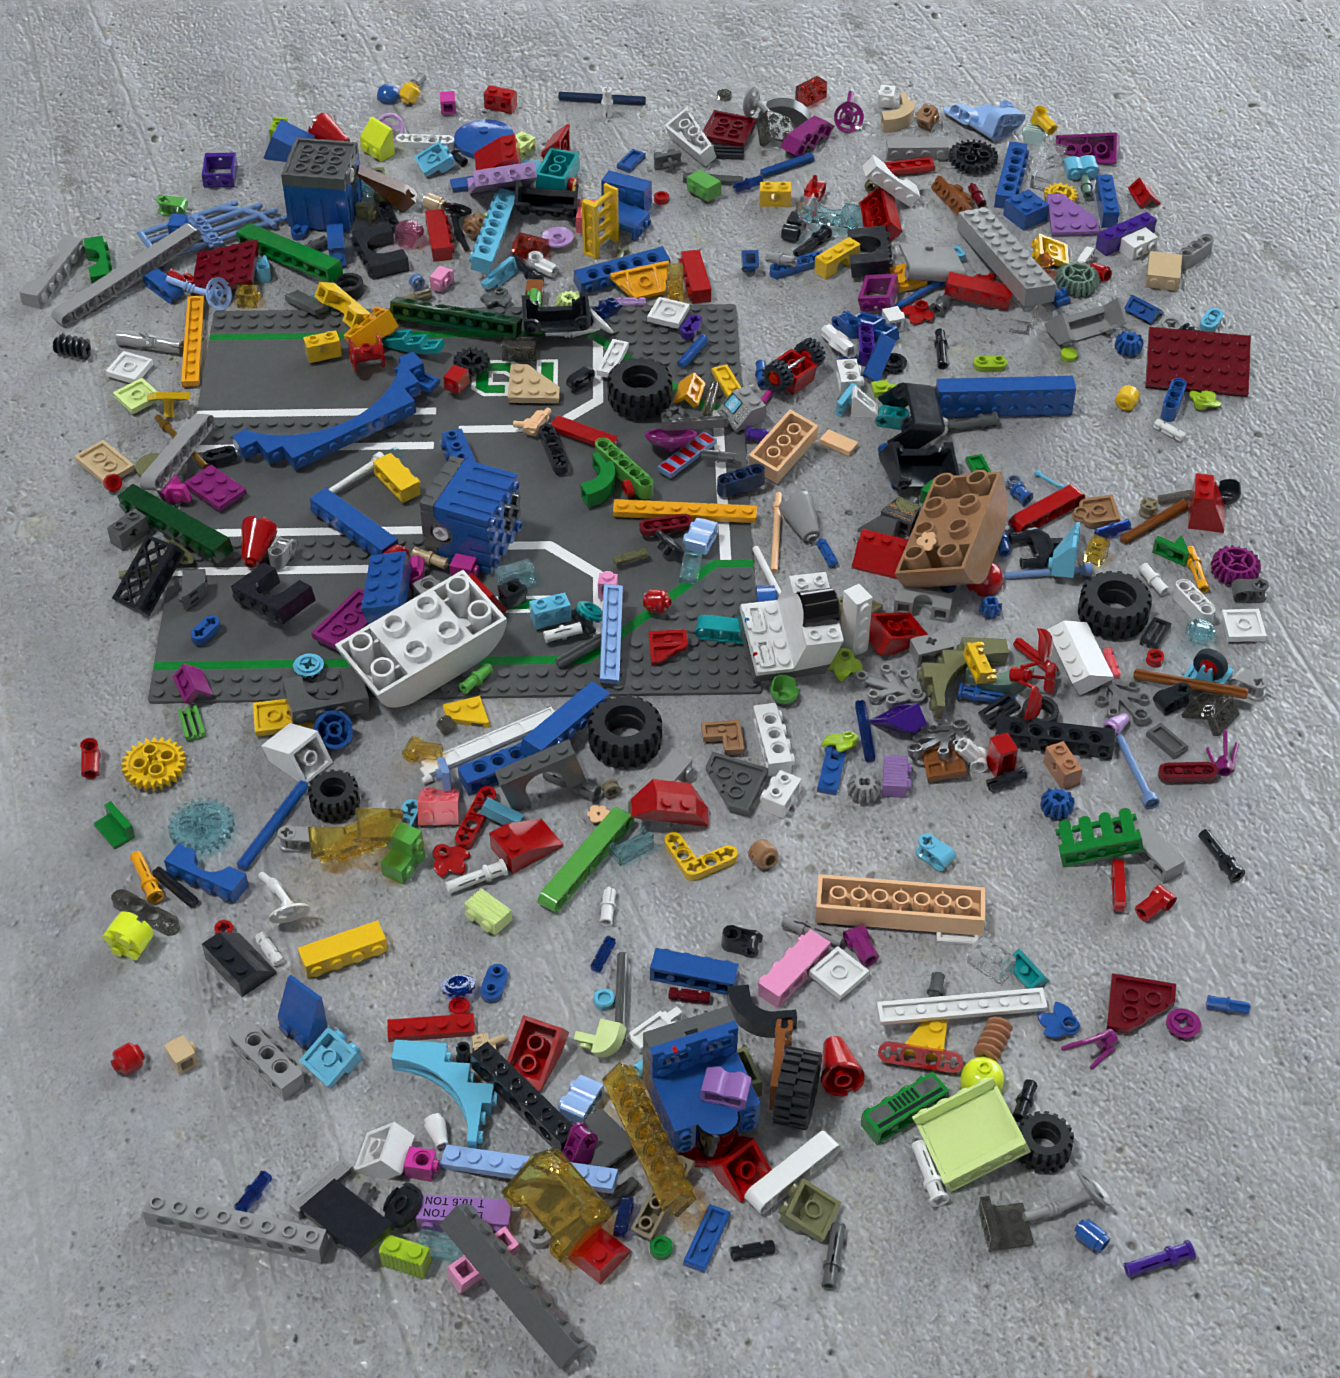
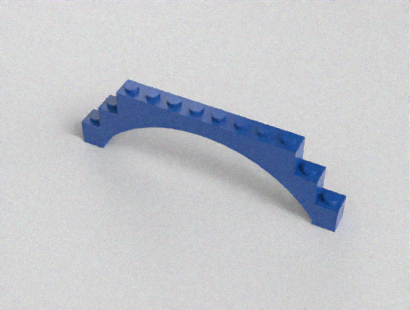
(306, 448)

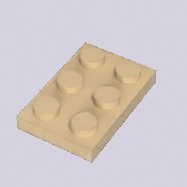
(104, 460)

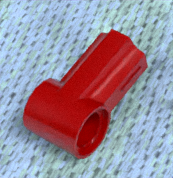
(90, 758)
(1158, 900)

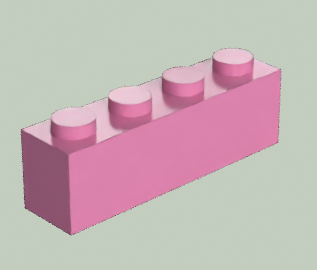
(793, 968)

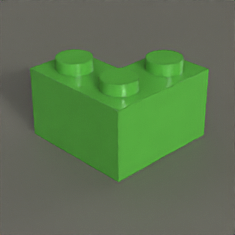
(405, 854)

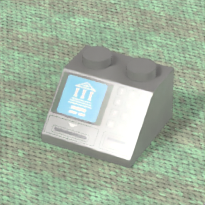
(743, 409)

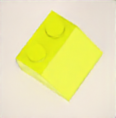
(377, 140)

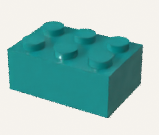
(557, 169)

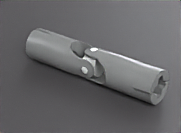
(138, 340)

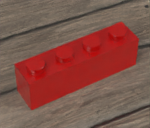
(439, 235)
(695, 276)
(977, 290)

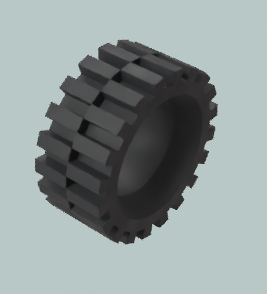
(797, 1088)

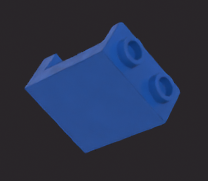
(632, 220)

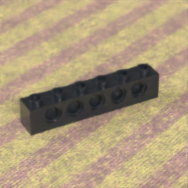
(1039, 734)
(521, 1096)

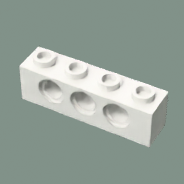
(772, 739)

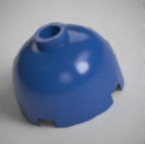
(334, 729)

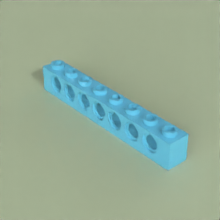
(492, 231)

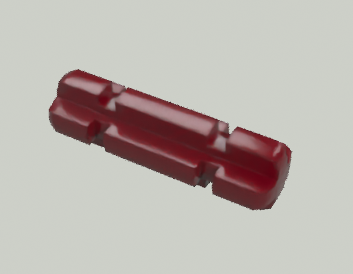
(689, 995)

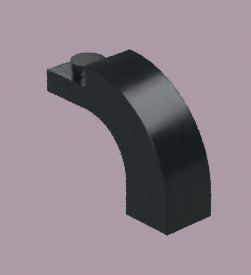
(754, 1019)

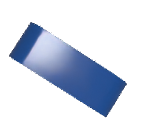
(156, 282)
(1173, 399)

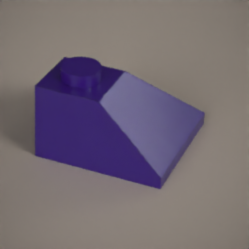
(902, 718)

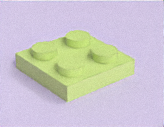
(134, 395)

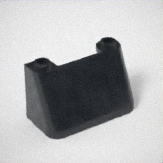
(556, 318)
(917, 466)

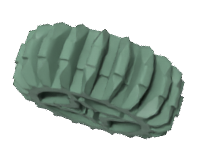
(1077, 279)

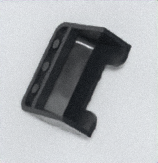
(547, 201)

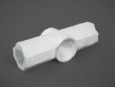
(838, 341)

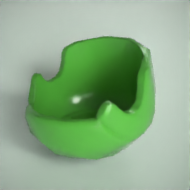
(784, 689)

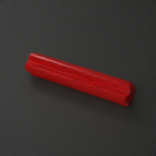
(1029, 651)

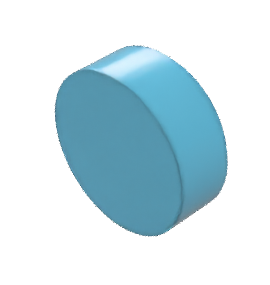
(604, 999)

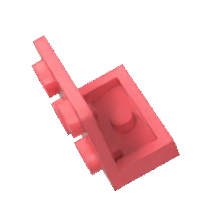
(438, 807)

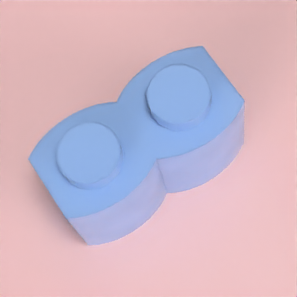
(700, 535)
(582, 1099)

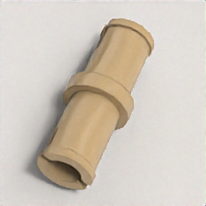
(431, 558)

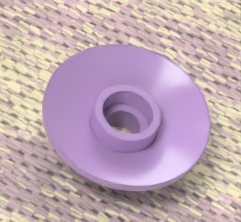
(558, 236)

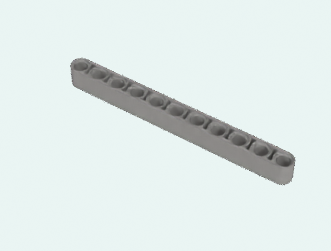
(126, 275)

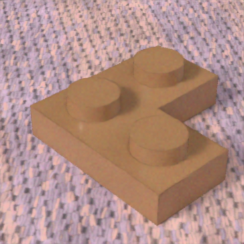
(724, 731)

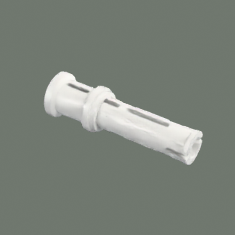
(486, 874)
(932, 1181)

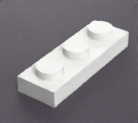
(613, 356)

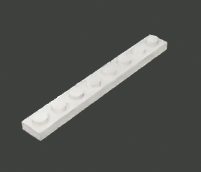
(961, 1006)

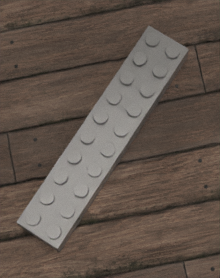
(1006, 257)

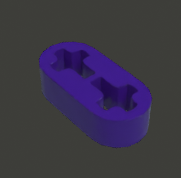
(691, 327)

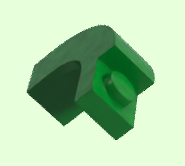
(602, 487)

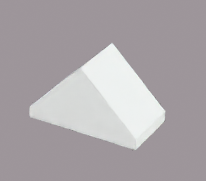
(862, 405)

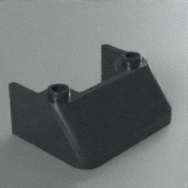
(926, 416)

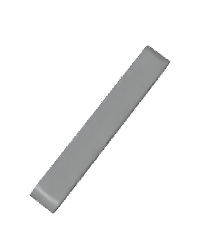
(177, 452)

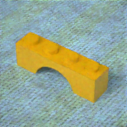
(334, 296)

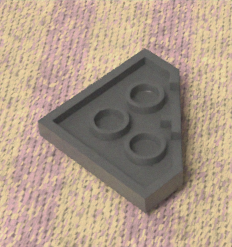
(736, 781)

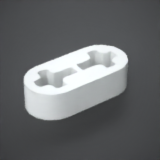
(1087, 255)

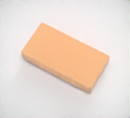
(838, 442)

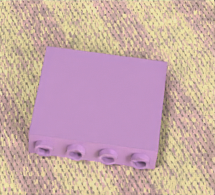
(503, 177)

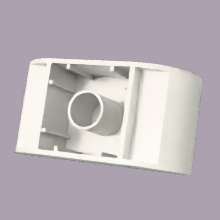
(425, 641)

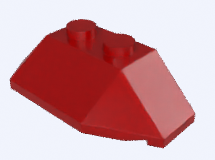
(669, 803)

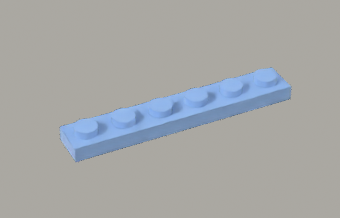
(611, 634)

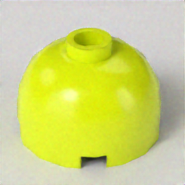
(981, 1068)

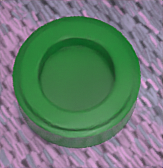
(661, 1247)

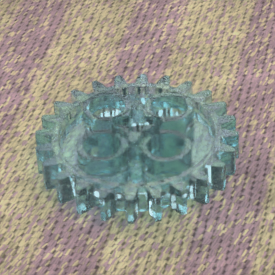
(201, 825)

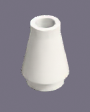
(436, 1128)

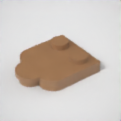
(1096, 511)

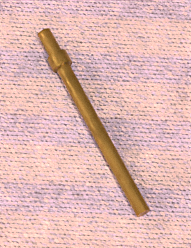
(166, 426)

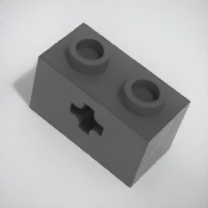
(128, 529)

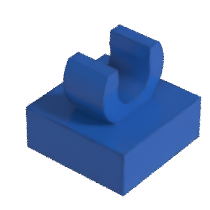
(1061, 298)

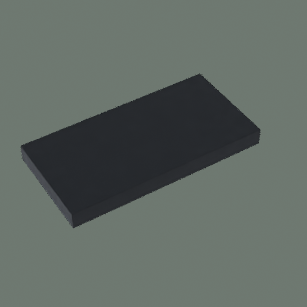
(347, 1218)

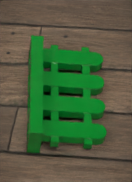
(1102, 847)

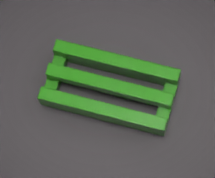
(188, 712)

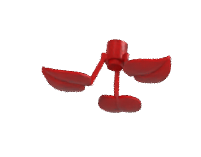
(1023, 674)

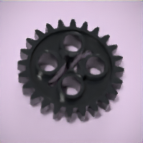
(973, 156)

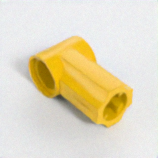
(1040, 118)

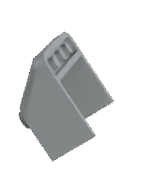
(1087, 323)

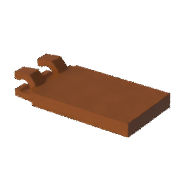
(780, 1045)

